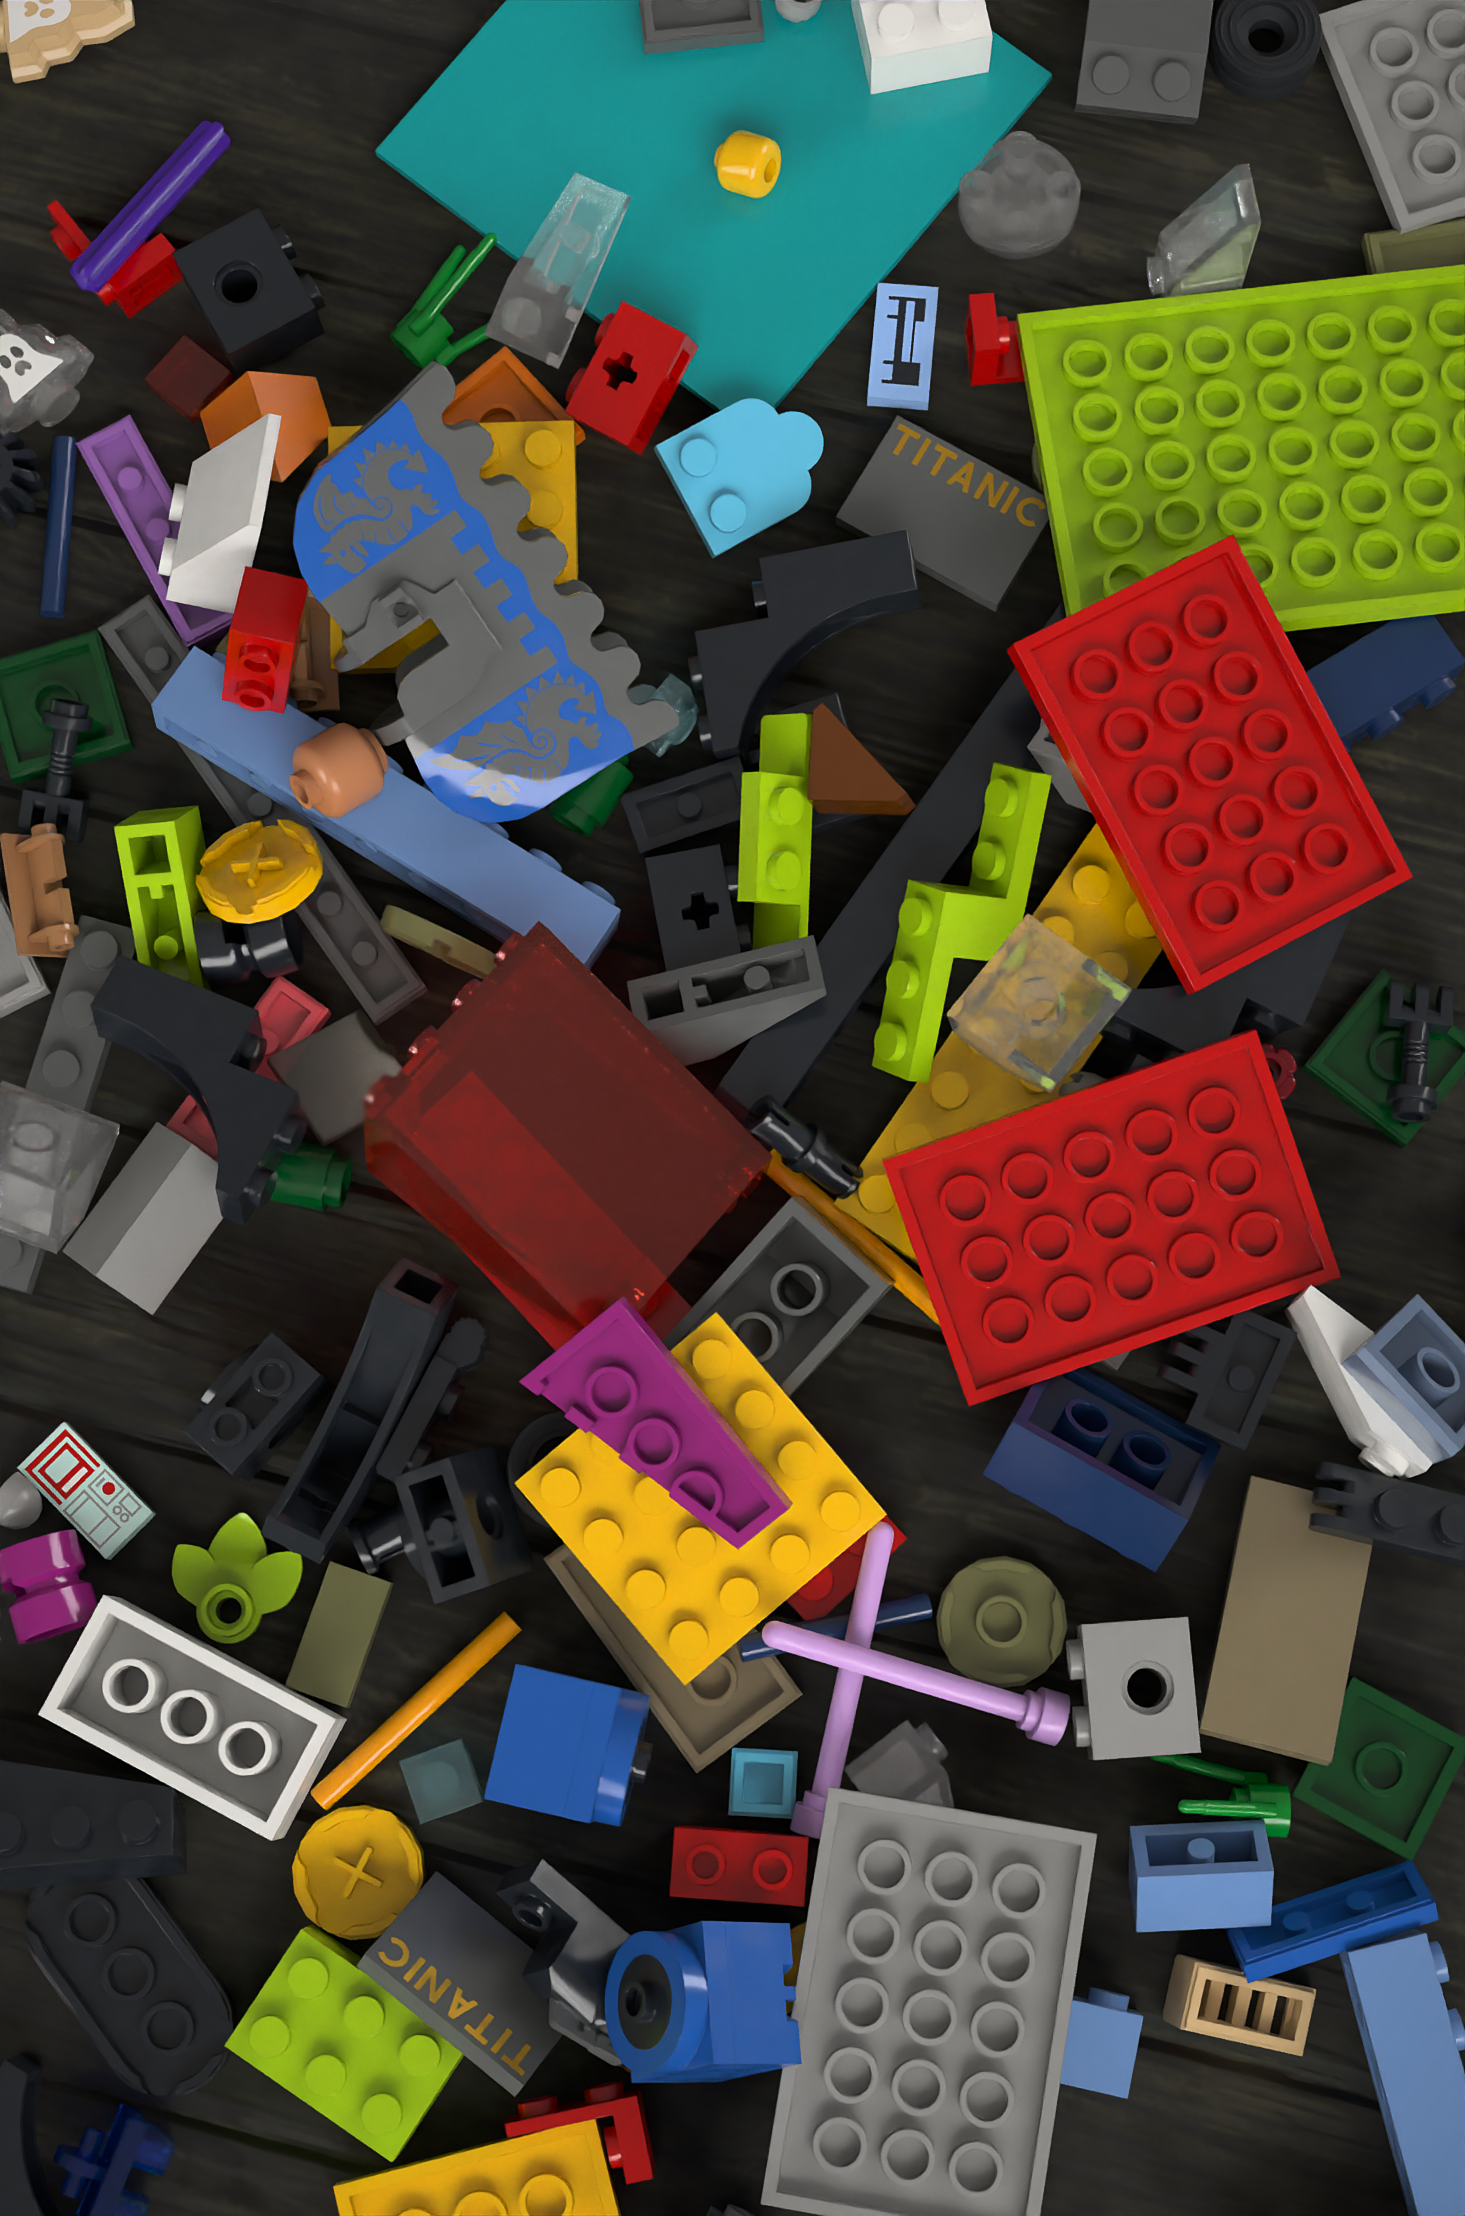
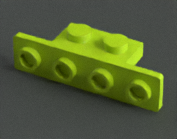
(777, 831)

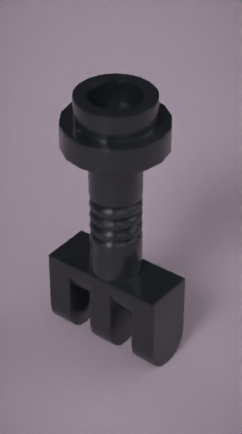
(68, 720)
(1412, 1099)

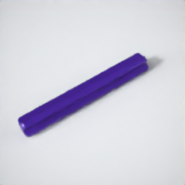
(150, 206)

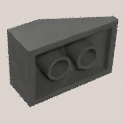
(1144, 59)
(792, 1294)

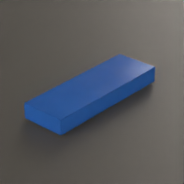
(1334, 1921)

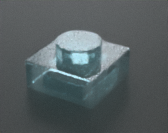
(682, 700)
(442, 1781)

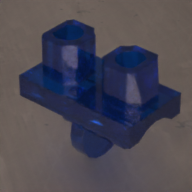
(128, 2145)

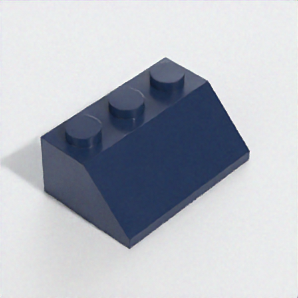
(1104, 1463)

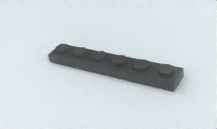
(69, 1056)

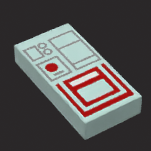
(87, 1490)

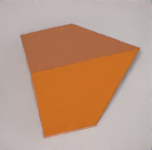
(256, 394)

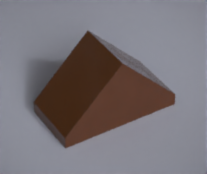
(846, 776)

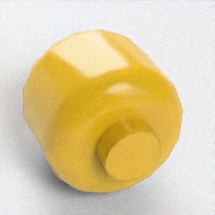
(748, 164)

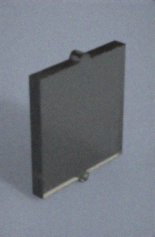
(335, 1073)

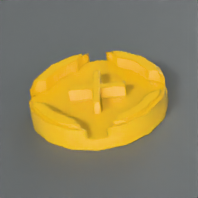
(259, 871)
(357, 1871)

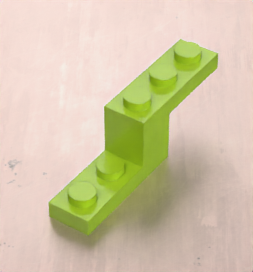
(959, 921)

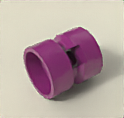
(47, 1586)

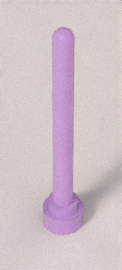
(1038, 1713)
(809, 1813)

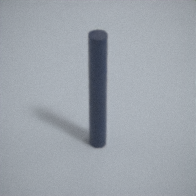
(58, 527)
(889, 1615)

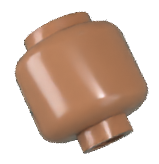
(338, 770)

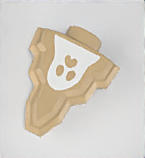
(54, 31)

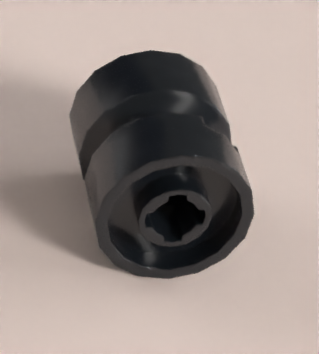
(235, 951)

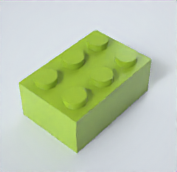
(345, 2044)

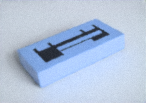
(902, 346)

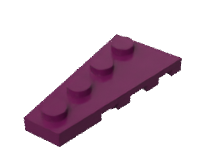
(651, 1412)

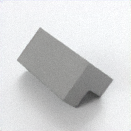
(150, 1219)

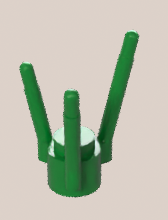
(424, 330)
(1252, 1802)

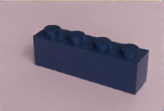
(1385, 676)

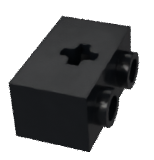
(689, 882)

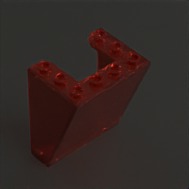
(558, 1137)

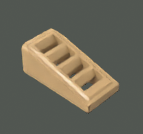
(1197, 1994)

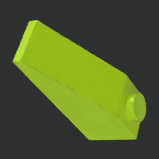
(159, 870)

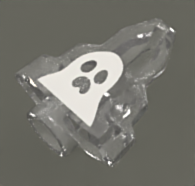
(38, 375)

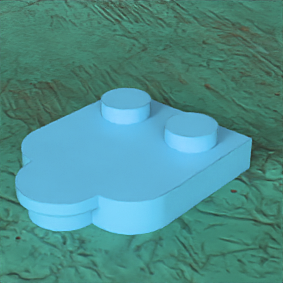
(742, 470)

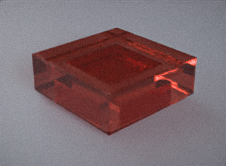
(188, 379)

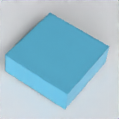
(763, 1783)

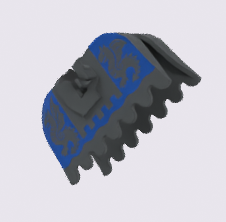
(514, 686)

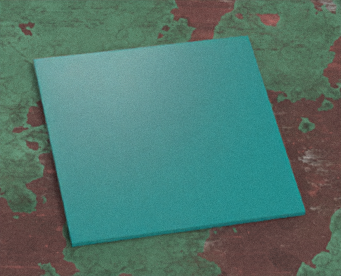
(743, 276)

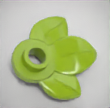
(236, 1569)

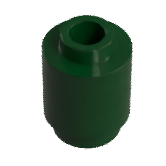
(592, 800)
(313, 1178)

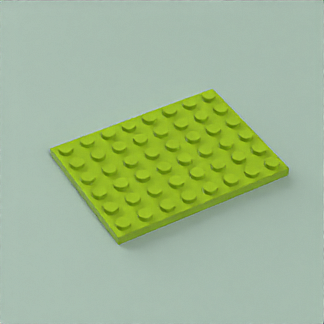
(1273, 414)

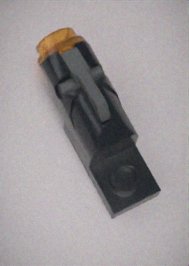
(572, 1956)

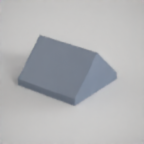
(1416, 1377)

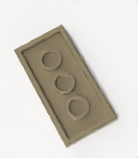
(1284, 1628)
(708, 1712)

